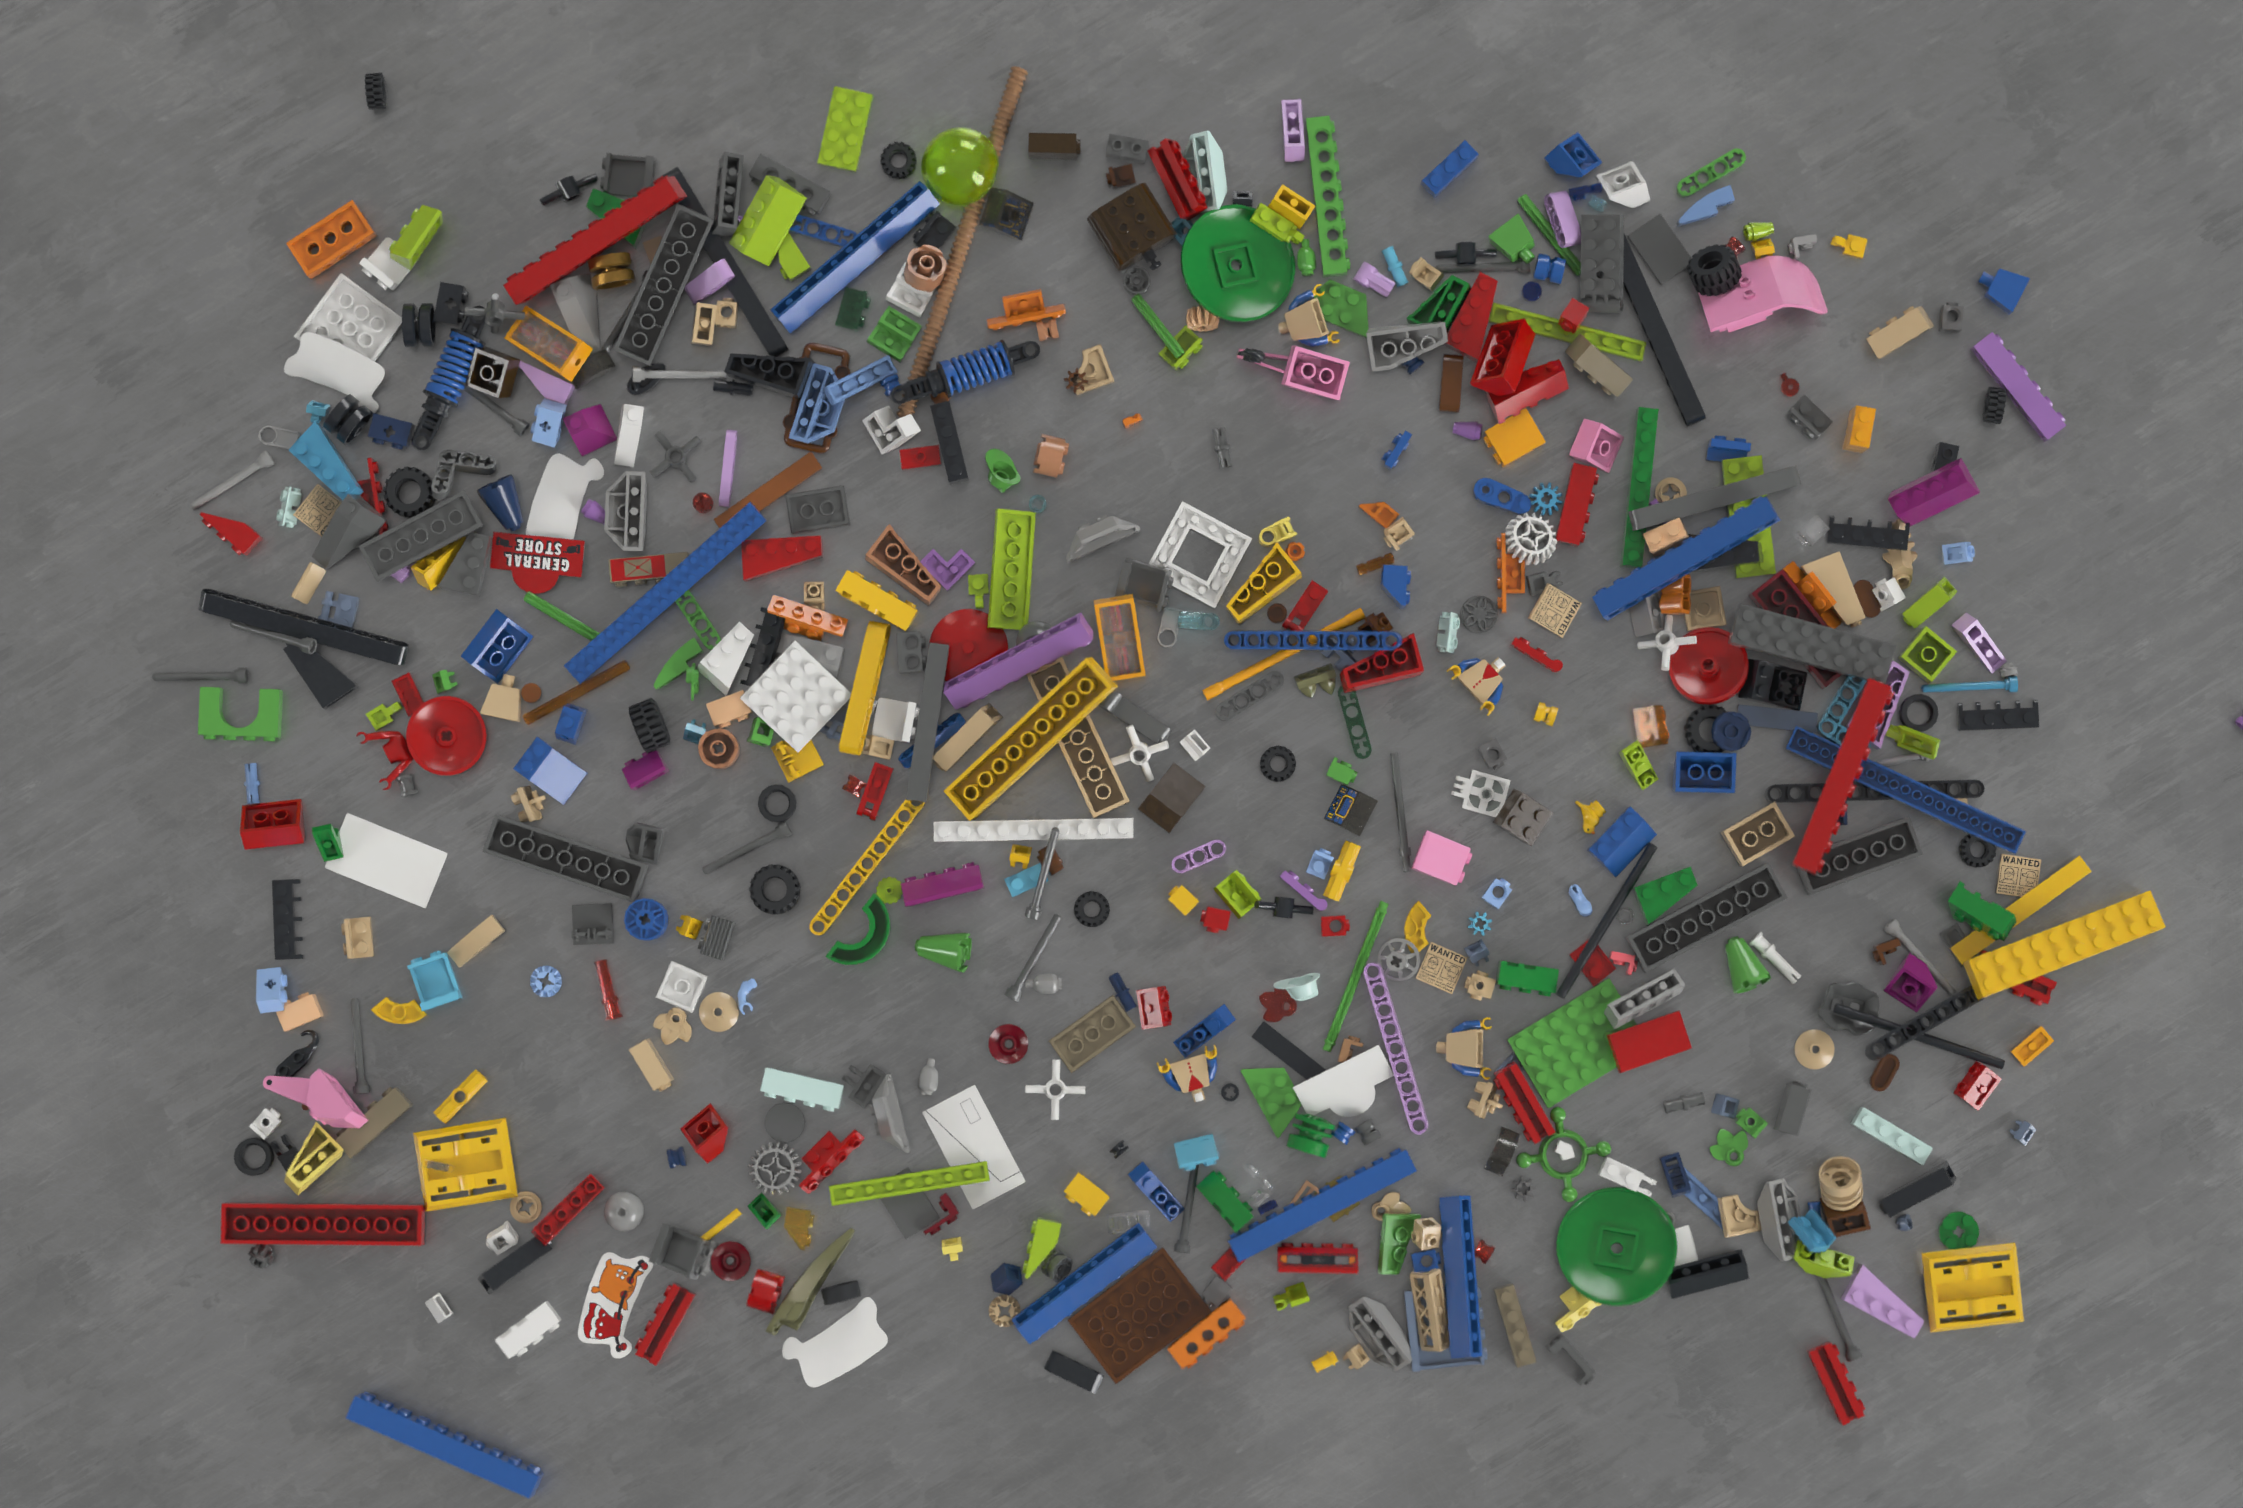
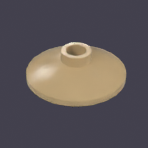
(729, 1012)
(1804, 1046)

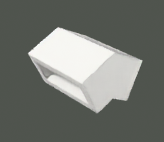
(1194, 745)
(1564, 1149)
(438, 1308)

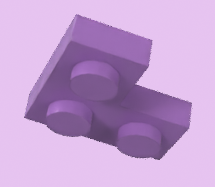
(947, 572)

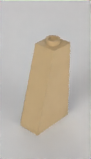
(1835, 578)
(967, 737)

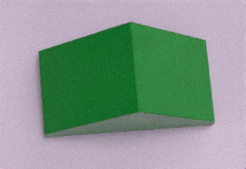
(764, 1211)

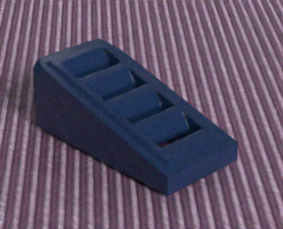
(1681, 1191)

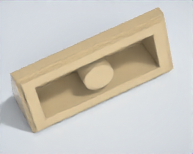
(308, 583)

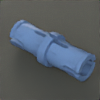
(251, 783)

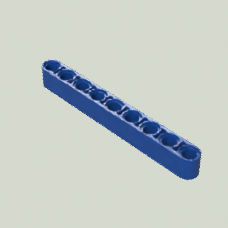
(1303, 640)

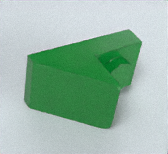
(328, 842)

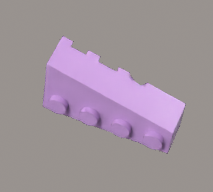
(1897, 679)
(1877, 1300)

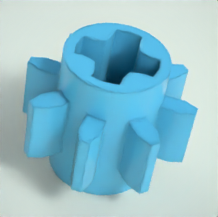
(1482, 918)

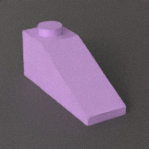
(1293, 130)
(548, 385)
(1979, 642)

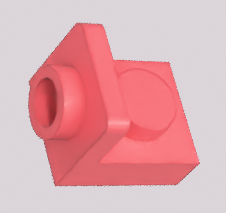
(1620, 959)

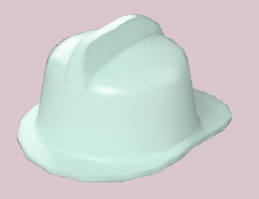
(1300, 987)

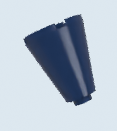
(503, 502)

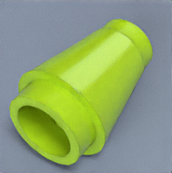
(1757, 230)

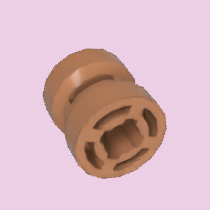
(1043, 332)

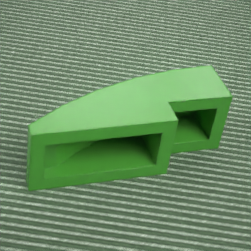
(678, 663)

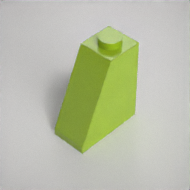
(1929, 603)

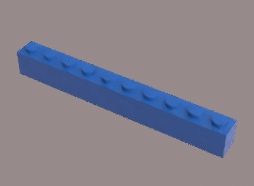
(855, 257)
(1685, 558)
(1320, 1206)

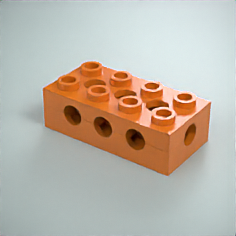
(342, 246)
(1210, 1322)

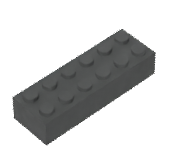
(1864, 855)

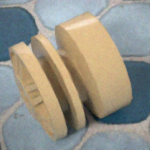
(1841, 1183)

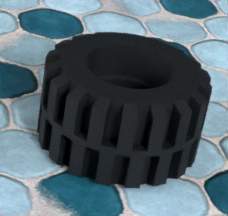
(1714, 270)
(394, 484)
(649, 725)
(1692, 728)
(774, 907)

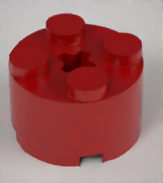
(765, 1291)

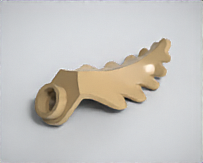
(1901, 560)

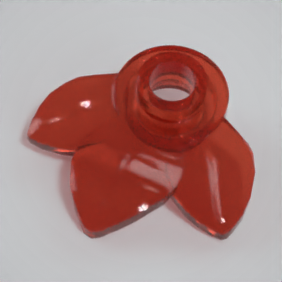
(1274, 1004)

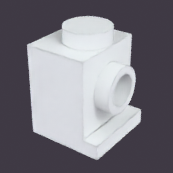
(1888, 593)
(265, 1131)
(500, 1245)

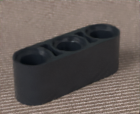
(1073, 1372)

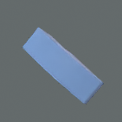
(1707, 206)

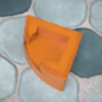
(1129, 421)

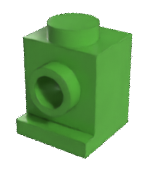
(760, 739)
(1341, 772)
(1755, 1129)

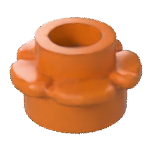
(1295, 546)

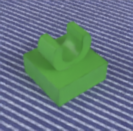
(442, 681)

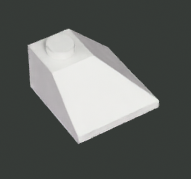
(1625, 185)

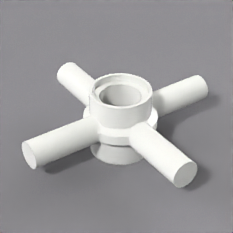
(1670, 647)
(1136, 759)
(1055, 1098)

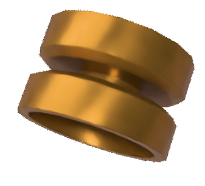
(611, 271)

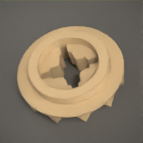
(1675, 485)
(523, 1216)
(994, 1310)

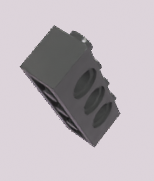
(727, 194)
(819, 195)

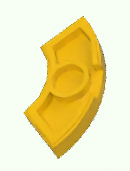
(398, 1013)

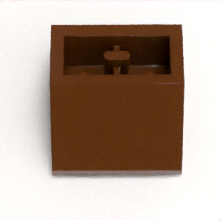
(1846, 1221)

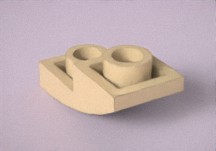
(814, 595)

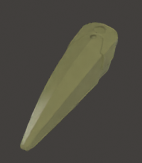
(803, 1292)

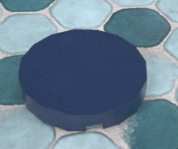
(1731, 731)

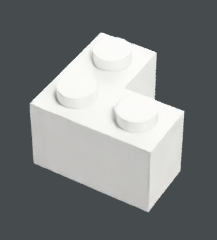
(888, 431)

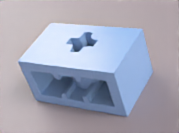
(549, 432)
(270, 990)

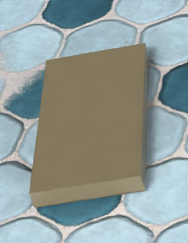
(1092, 1033)

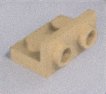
(358, 937)

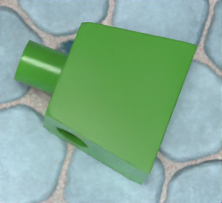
(1513, 240)

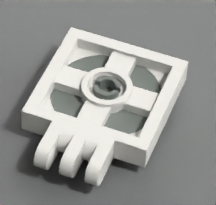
(1482, 792)

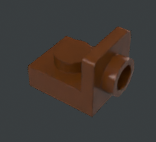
(1120, 176)
(1887, 947)

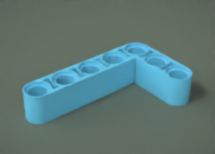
(1845, 705)

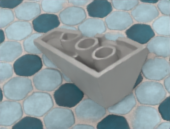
(579, 308)
(1400, 343)
(826, 654)

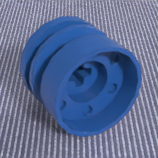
(657, 914)

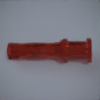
(609, 999)

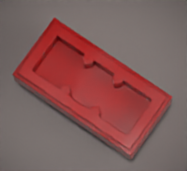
(920, 457)
(408, 693)
(1226, 1265)

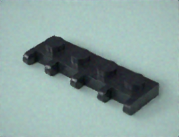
(1868, 536)
(766, 646)
(1998, 718)
(284, 919)

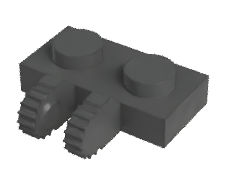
(867, 1085)

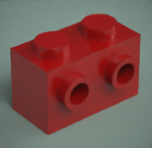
(1215, 919)

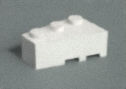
(529, 1330)

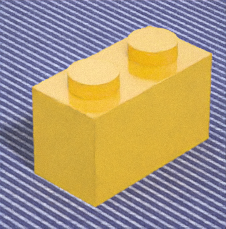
(1291, 206)
(1182, 899)
(1086, 1194)

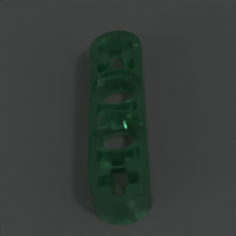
(1351, 722)

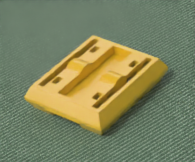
(473, 1164)
(1972, 1287)

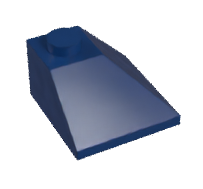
(1573, 157)

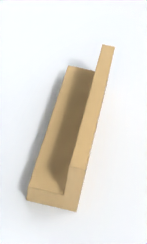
(1435, 1310)

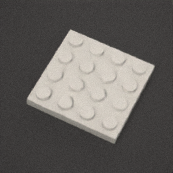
(353, 319)
(796, 696)

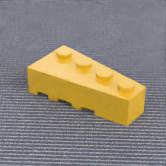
(877, 601)

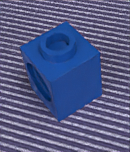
(1416, 1260)

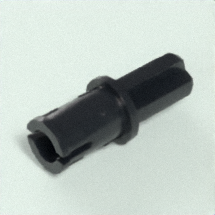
(732, 387)

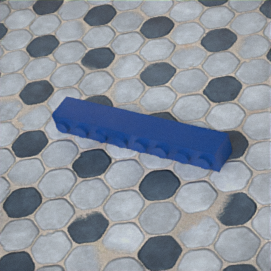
(1460, 1277)
(1084, 1283)

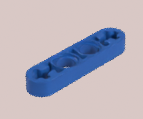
(823, 227)
(944, 732)

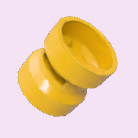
(1540, 714)

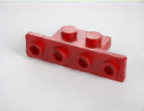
(372, 490)
(827, 1156)

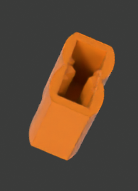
(1676, 597)

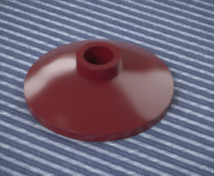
(998, 1048)
(740, 1263)

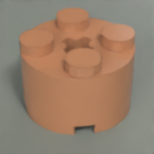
(925, 268)
(1050, 455)
(708, 752)

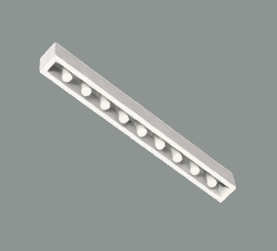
(1032, 830)

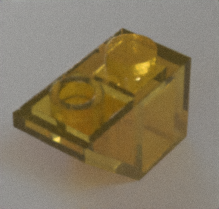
(797, 1225)

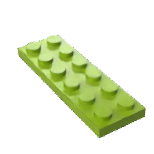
(1734, 471)
(1011, 569)

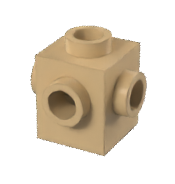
(1487, 985)
(1426, 1233)

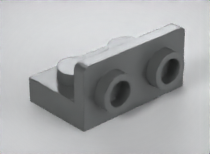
(1809, 417)

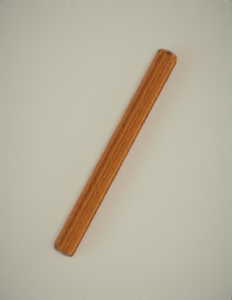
(576, 692)

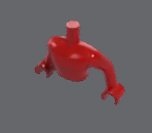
(395, 750)

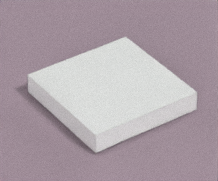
(682, 986)

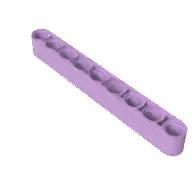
(1394, 1058)

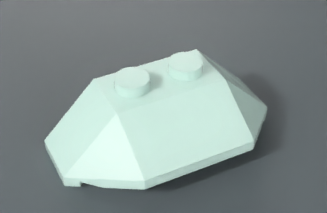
(1207, 167)

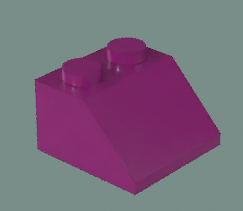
(644, 769)

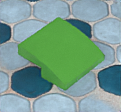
(894, 334)

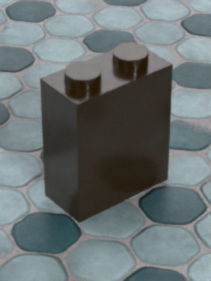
(1054, 146)

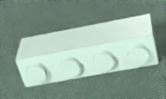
(802, 1088)
(1891, 1135)

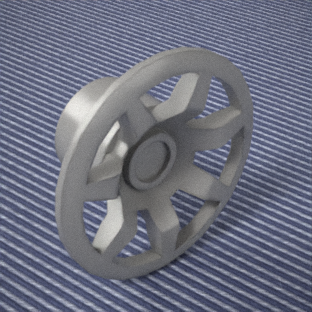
(1398, 960)

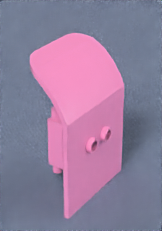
(1763, 287)

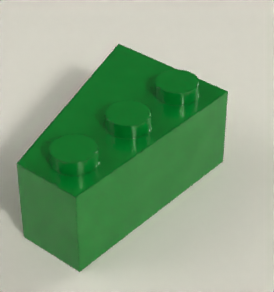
(1442, 304)
(1662, 893)

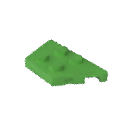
(1344, 307)
(1274, 1095)

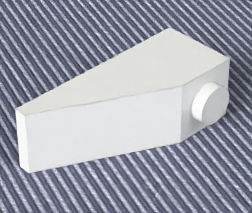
(628, 435)

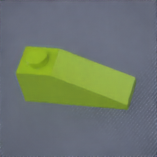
(792, 260)

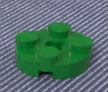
(1949, 1224)

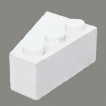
(726, 657)

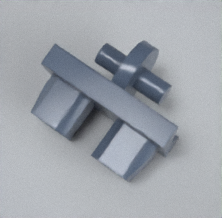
(1346, 658)

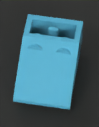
(1196, 1151)

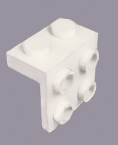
(383, 267)
(895, 720)

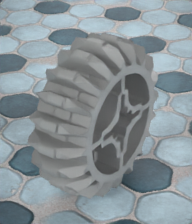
(792, 1170)

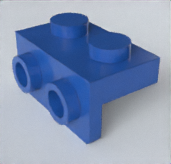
(1723, 449)

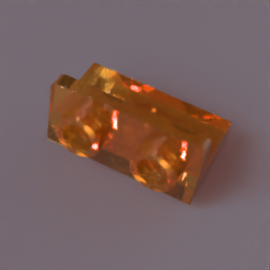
(1651, 726)

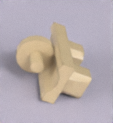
(531, 804)
(1488, 1101)

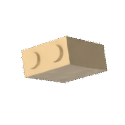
(652, 1065)

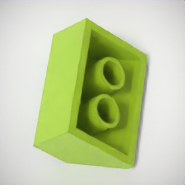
(416, 236)

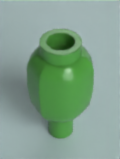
(1306, 259)

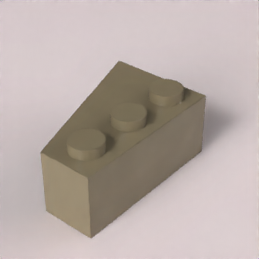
(1598, 365)

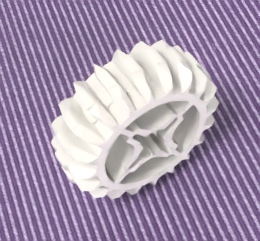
(1536, 530)

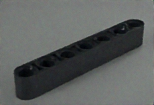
(1918, 1026)

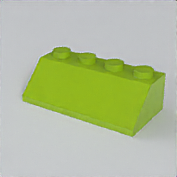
(767, 220)

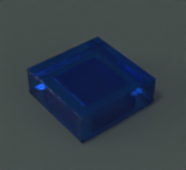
(1267, 1206)

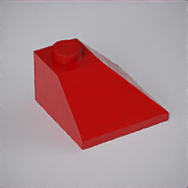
(706, 1133)

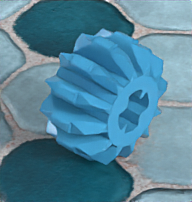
(1551, 503)

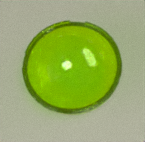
(959, 166)

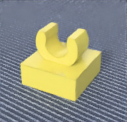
(952, 1247)

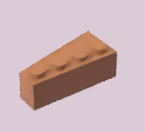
(901, 565)

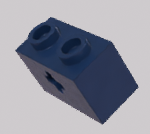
(402, 429)

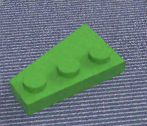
(1394, 1240)

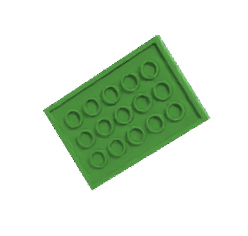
(1569, 1045)

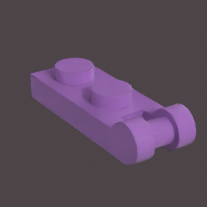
(1304, 890)

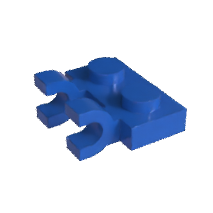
(1401, 442)

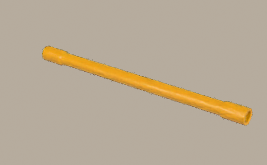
(1219, 687)

